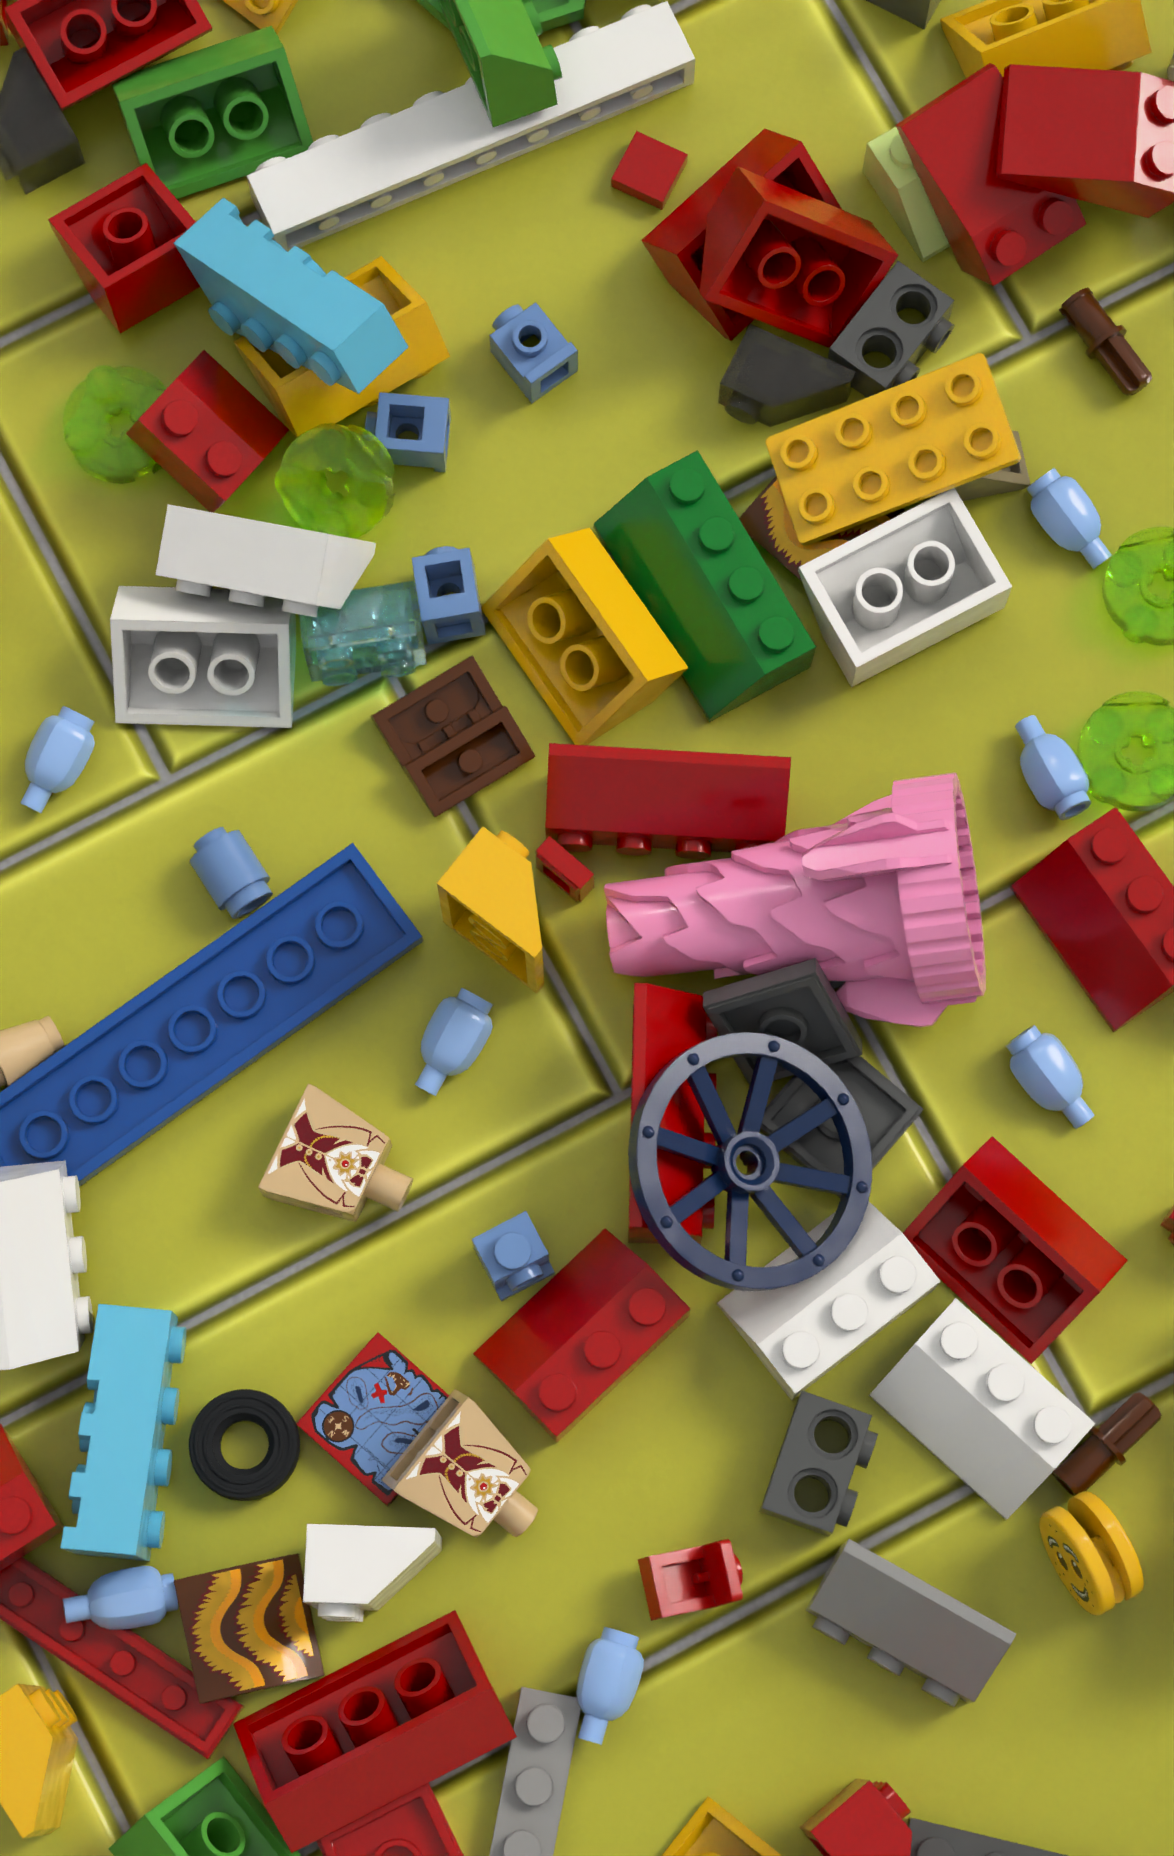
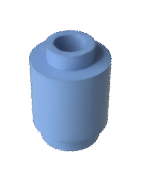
(231, 872)

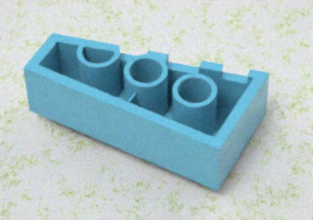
(288, 301)
(125, 1434)

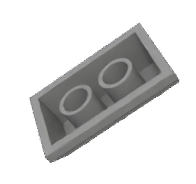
(908, 1624)

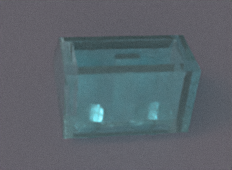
(369, 634)

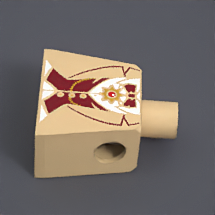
(332, 1161)
(464, 1471)

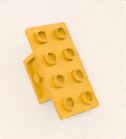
(893, 449)

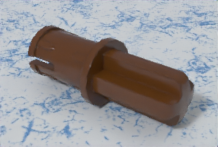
(1106, 341)
(1107, 1444)

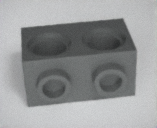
(881, 330)
(803, 1459)

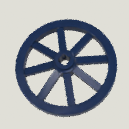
(757, 1153)

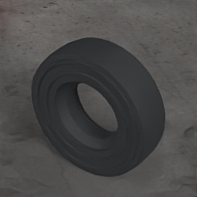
(217, 1418)

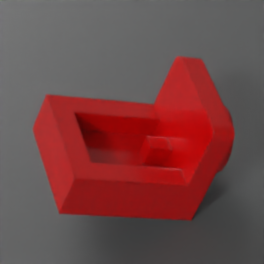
(691, 1579)

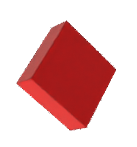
(649, 170)
(564, 869)

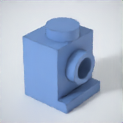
(532, 368)
(423, 415)
(451, 615)
(513, 1256)

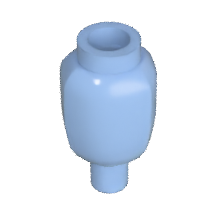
(1068, 516)
(57, 756)
(1052, 770)
(453, 1038)
(1049, 1074)
(125, 1599)
(607, 1681)

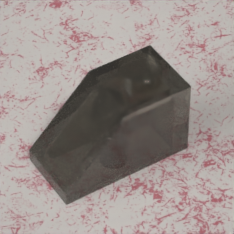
(33, 131)
(780, 380)

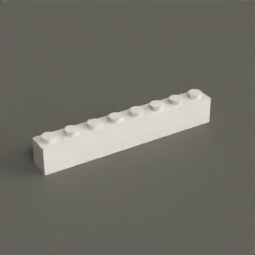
(452, 137)

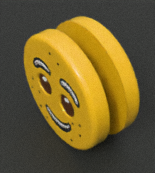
(1091, 1553)

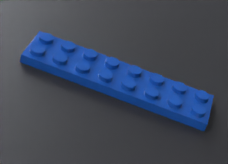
(206, 1020)

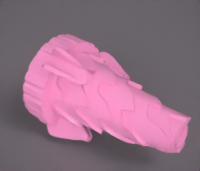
(872, 897)

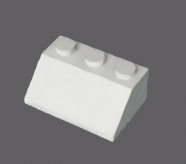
(260, 560)
(904, 586)
(201, 659)
(40, 1265)
(824, 1319)
(981, 1409)
(362, 1566)

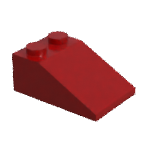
(1089, 135)
(986, 219)

